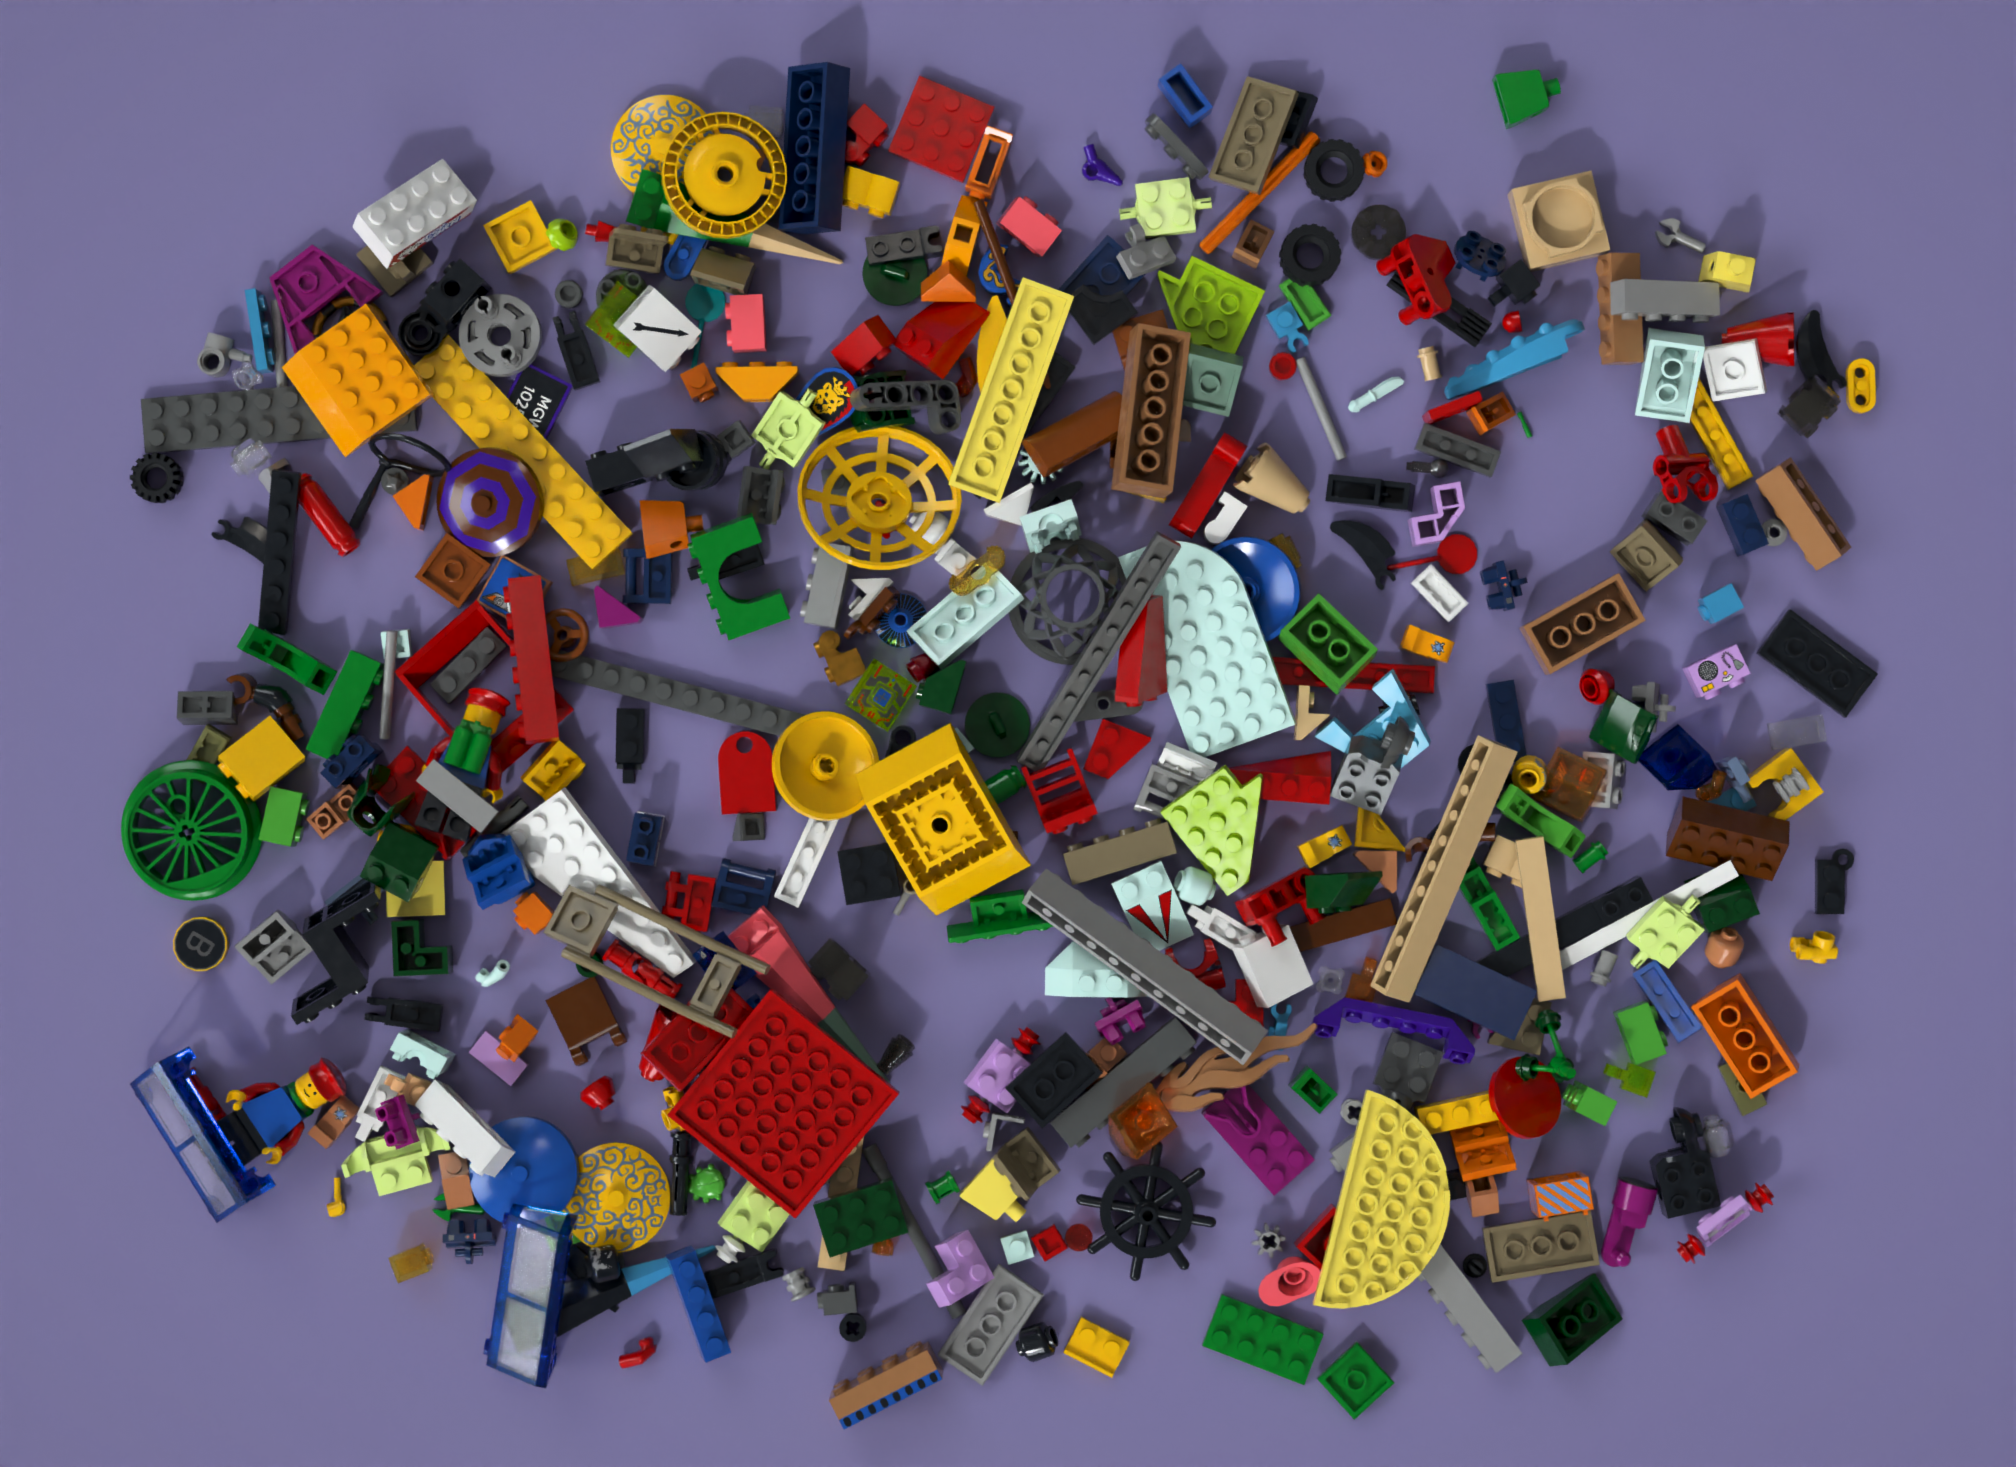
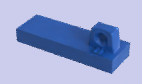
(1667, 1001)

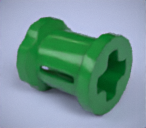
(942, 1187)

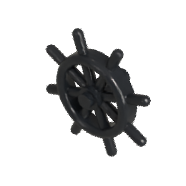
(1146, 1211)

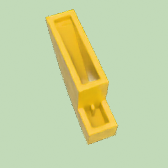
(989, 338)

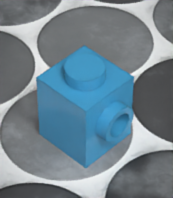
(1719, 604)

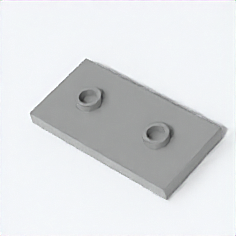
(990, 1324)

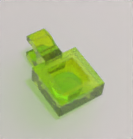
(1634, 1078)

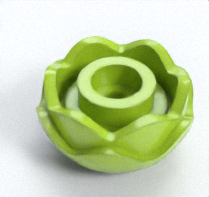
(562, 234)

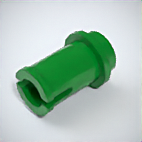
(1590, 856)

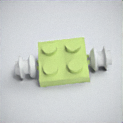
(750, 1219)

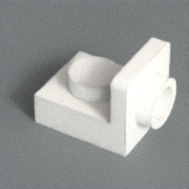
(953, 557)

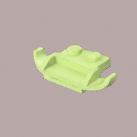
(393, 1168)

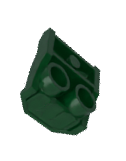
(881, 419)
(1623, 727)

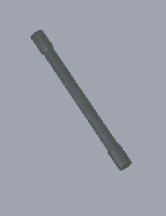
(879, 1167)

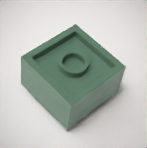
(1211, 379)

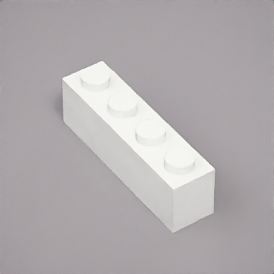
(464, 1128)

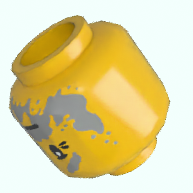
(1529, 774)

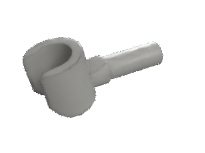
(904, 898)

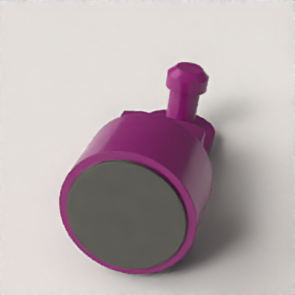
(1632, 1204)

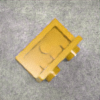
(553, 770)

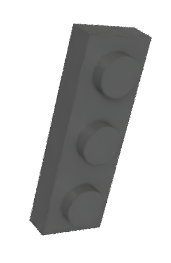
(1457, 450)
(468, 665)

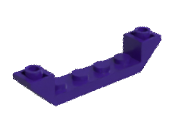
(1456, 1046)

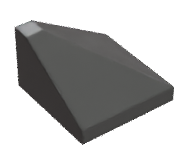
(749, 827)

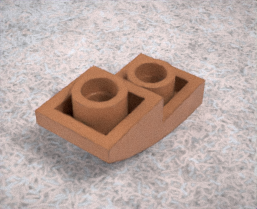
(333, 812)

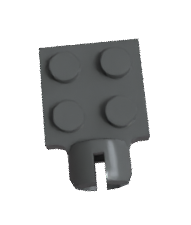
(1407, 1070)

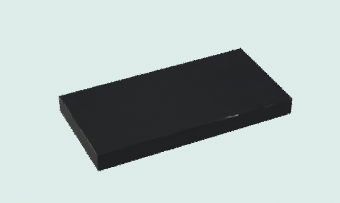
(1817, 663)

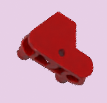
(1430, 264)
(1265, 903)

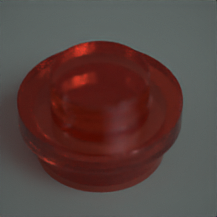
(1078, 1237)

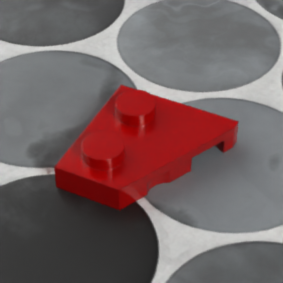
(1113, 748)

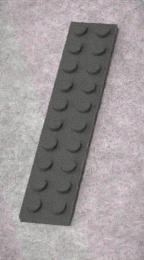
(234, 417)

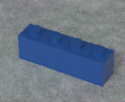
(698, 1303)

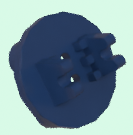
(1480, 255)

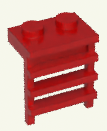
(1064, 809)

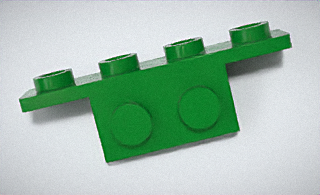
(996, 916)

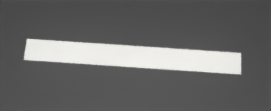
(1619, 929)

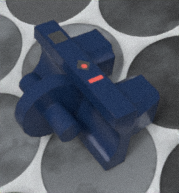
(1504, 598)
(458, 1238)

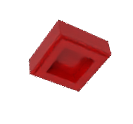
(1049, 1242)

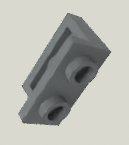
(761, 494)

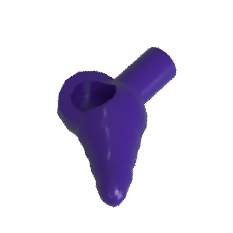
(1097, 169)

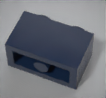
(1742, 525)

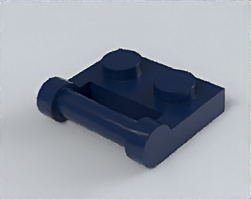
(657, 578)
(738, 896)

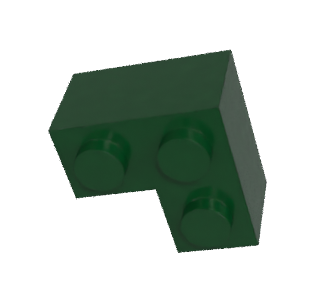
(411, 954)

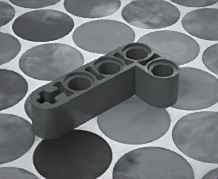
(905, 400)

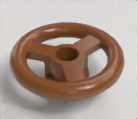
(572, 635)

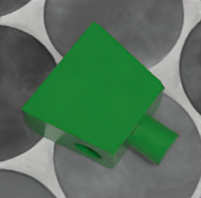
(1523, 95)

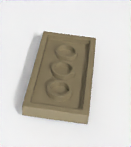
(1253, 135)
(1539, 1246)

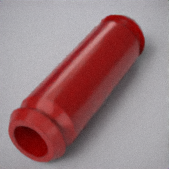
(327, 516)

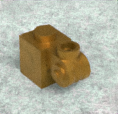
(841, 666)

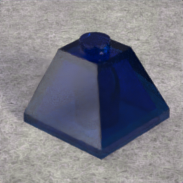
(1678, 761)

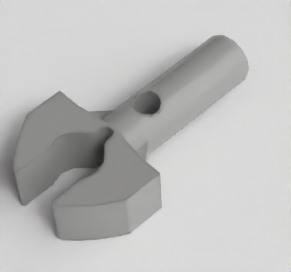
(1678, 236)

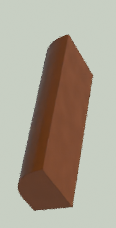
(1075, 434)

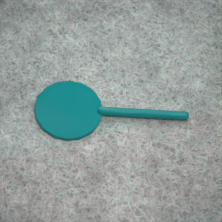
(705, 306)

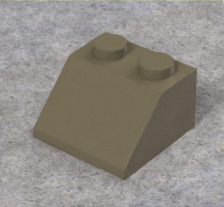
(723, 271)

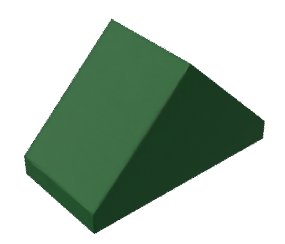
(1312, 1089)

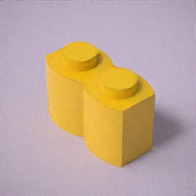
(869, 192)

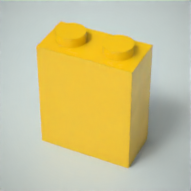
(260, 759)

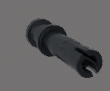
(681, 1158)

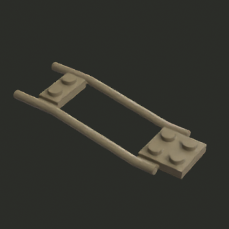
(583, 921)

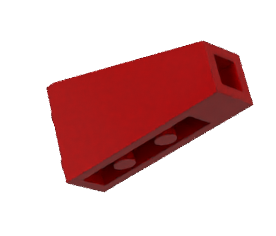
(1143, 657)

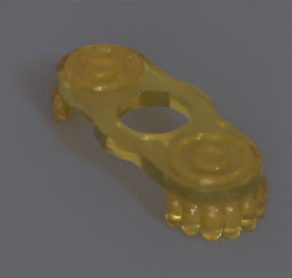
(992, 561)

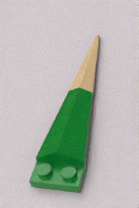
(652, 211)

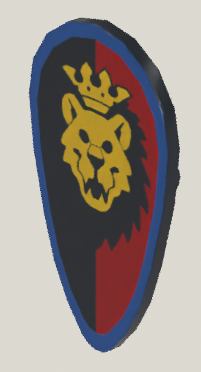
(833, 396)

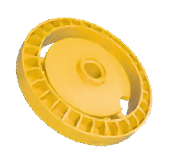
(727, 153)

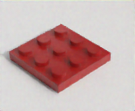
(941, 129)

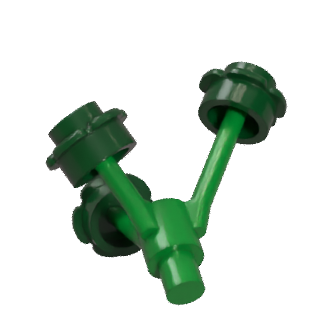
(1559, 1066)

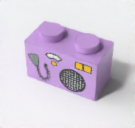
(1716, 672)

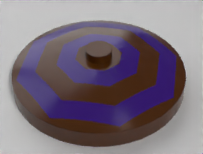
(490, 501)

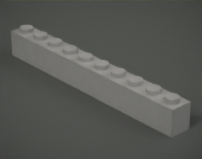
(1144, 966)
(1457, 1294)

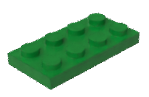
(1262, 1339)

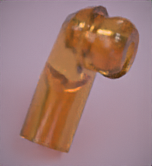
(1713, 789)

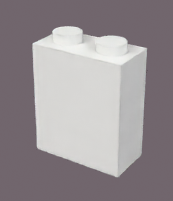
(1272, 971)

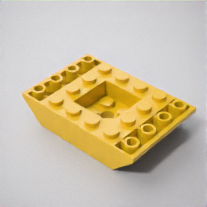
(933, 782)

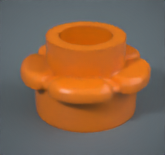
(1379, 161)

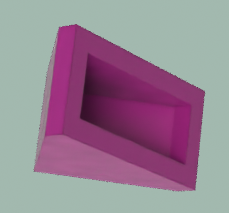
(613, 612)

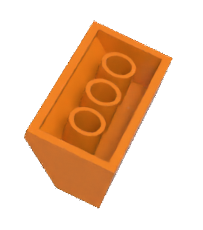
(1745, 1036)

